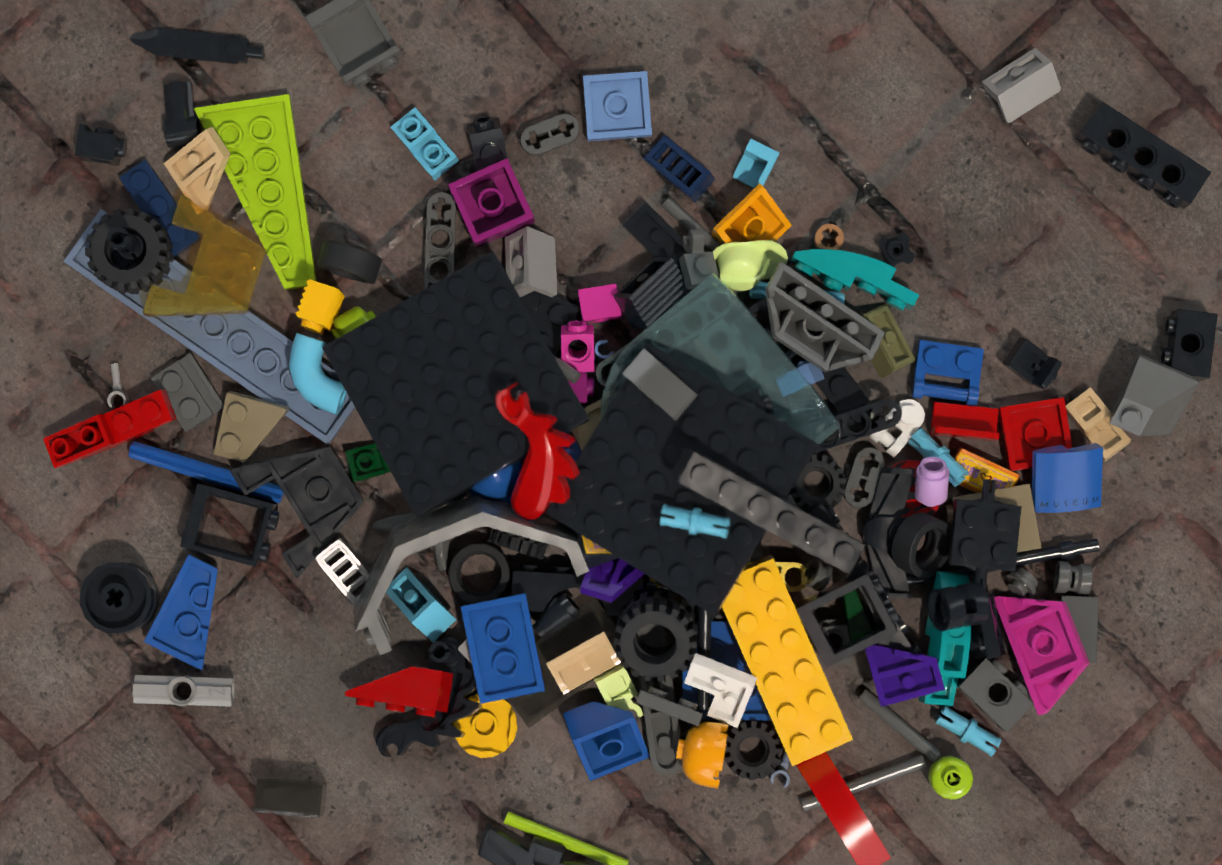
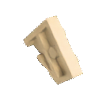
(199, 167)

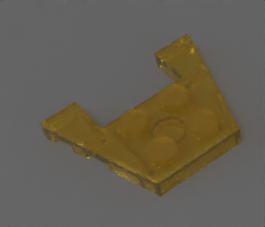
(222, 273)

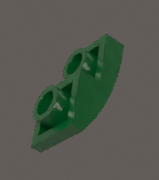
(365, 463)

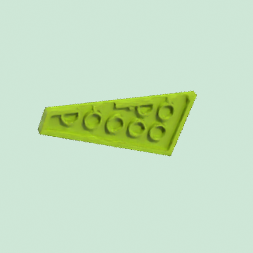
(268, 179)

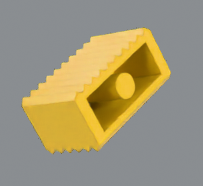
(319, 306)

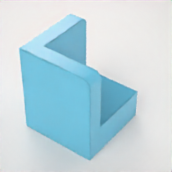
(755, 164)

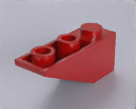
(412, 687)

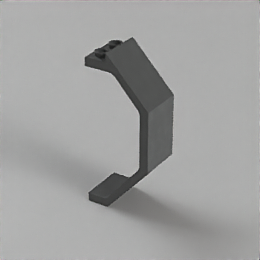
(439, 527)

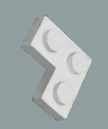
(729, 685)

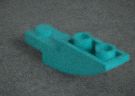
(844, 267)
(948, 647)

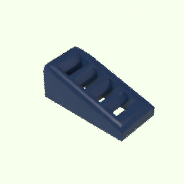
(699, 186)

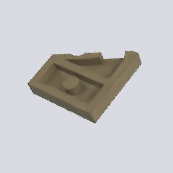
(245, 425)

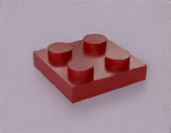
(1032, 428)

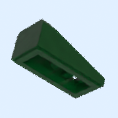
(855, 616)

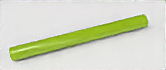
(564, 840)

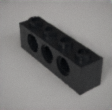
(1188, 173)

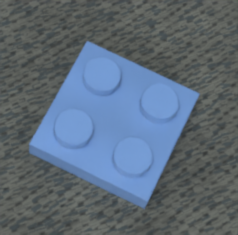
(617, 106)

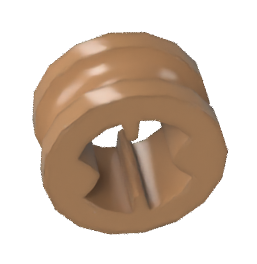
(829, 227)

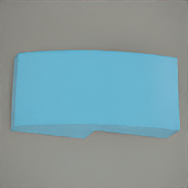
(424, 143)

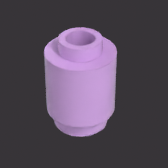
(932, 481)

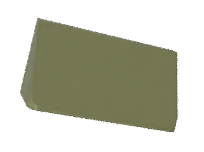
(893, 350)

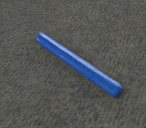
(199, 470)

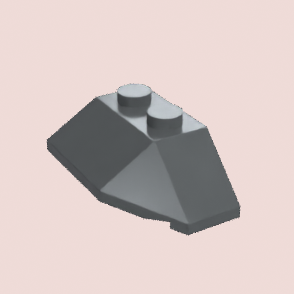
(817, 323)

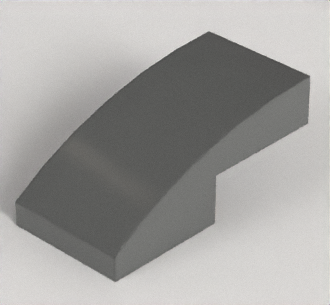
(659, 384)

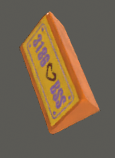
(983, 469)

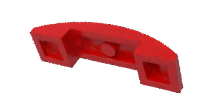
(843, 810)

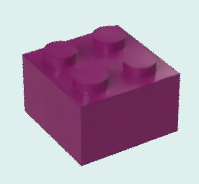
(491, 203)

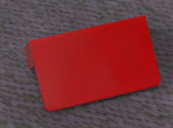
(964, 421)

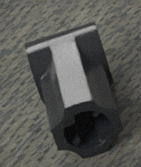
(181, 121)

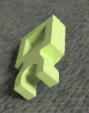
(618, 689)

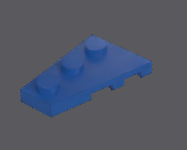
(185, 615)

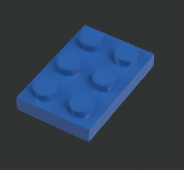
(502, 648)

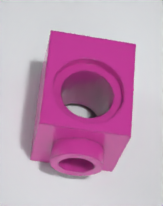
(599, 304)
(579, 360)

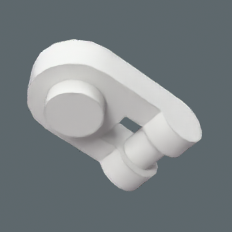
(910, 422)

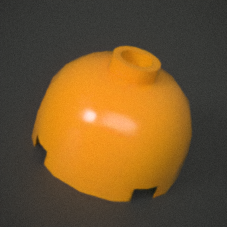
(703, 753)

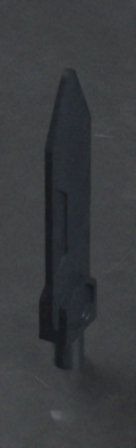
(197, 45)

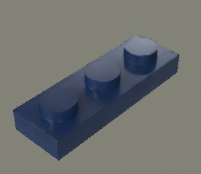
(158, 203)

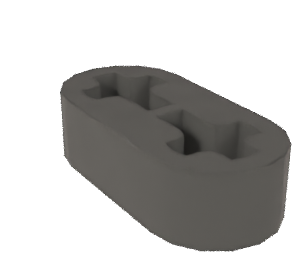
(548, 127)
(870, 480)

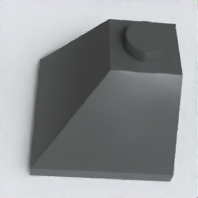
(1152, 398)

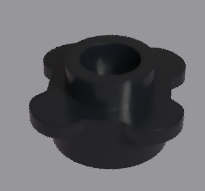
(900, 242)

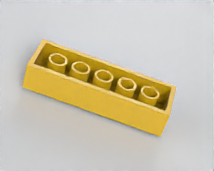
(784, 663)

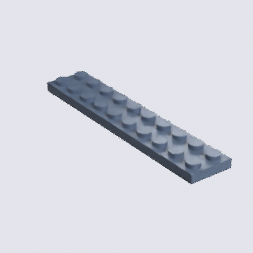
(233, 343)

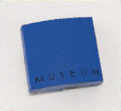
(1067, 478)

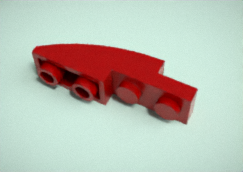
(110, 429)

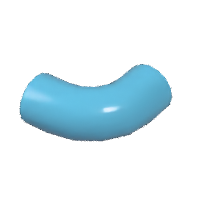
(309, 377)

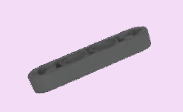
(432, 254)

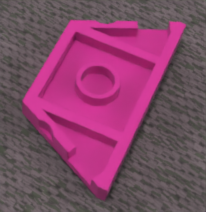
(1044, 646)

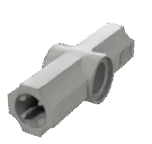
(163, 690)

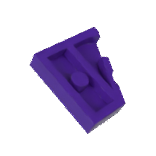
(609, 579)
(902, 674)

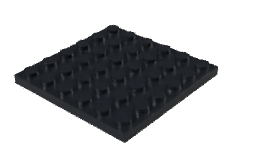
(431, 379)
(629, 480)

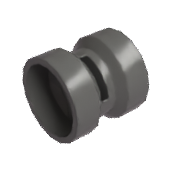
(1072, 578)

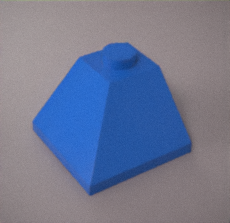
(605, 738)

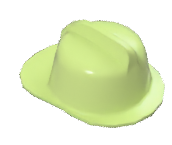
(746, 263)

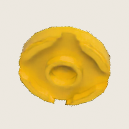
(488, 729)

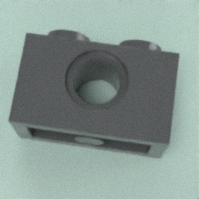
(976, 687)

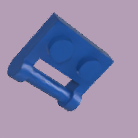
(949, 362)

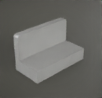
(1023, 84)
(531, 262)

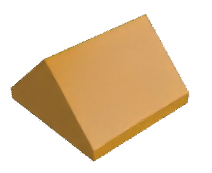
(752, 220)

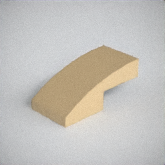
(1093, 421)

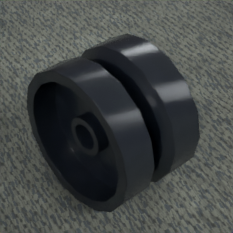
(100, 594)

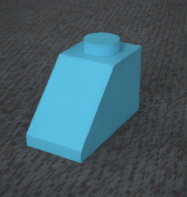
(420, 605)

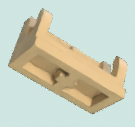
(583, 662)

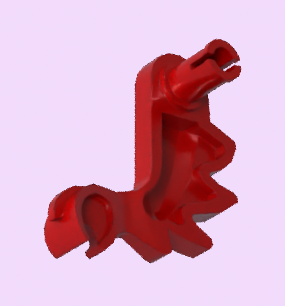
(546, 461)

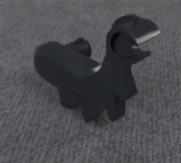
(446, 658)

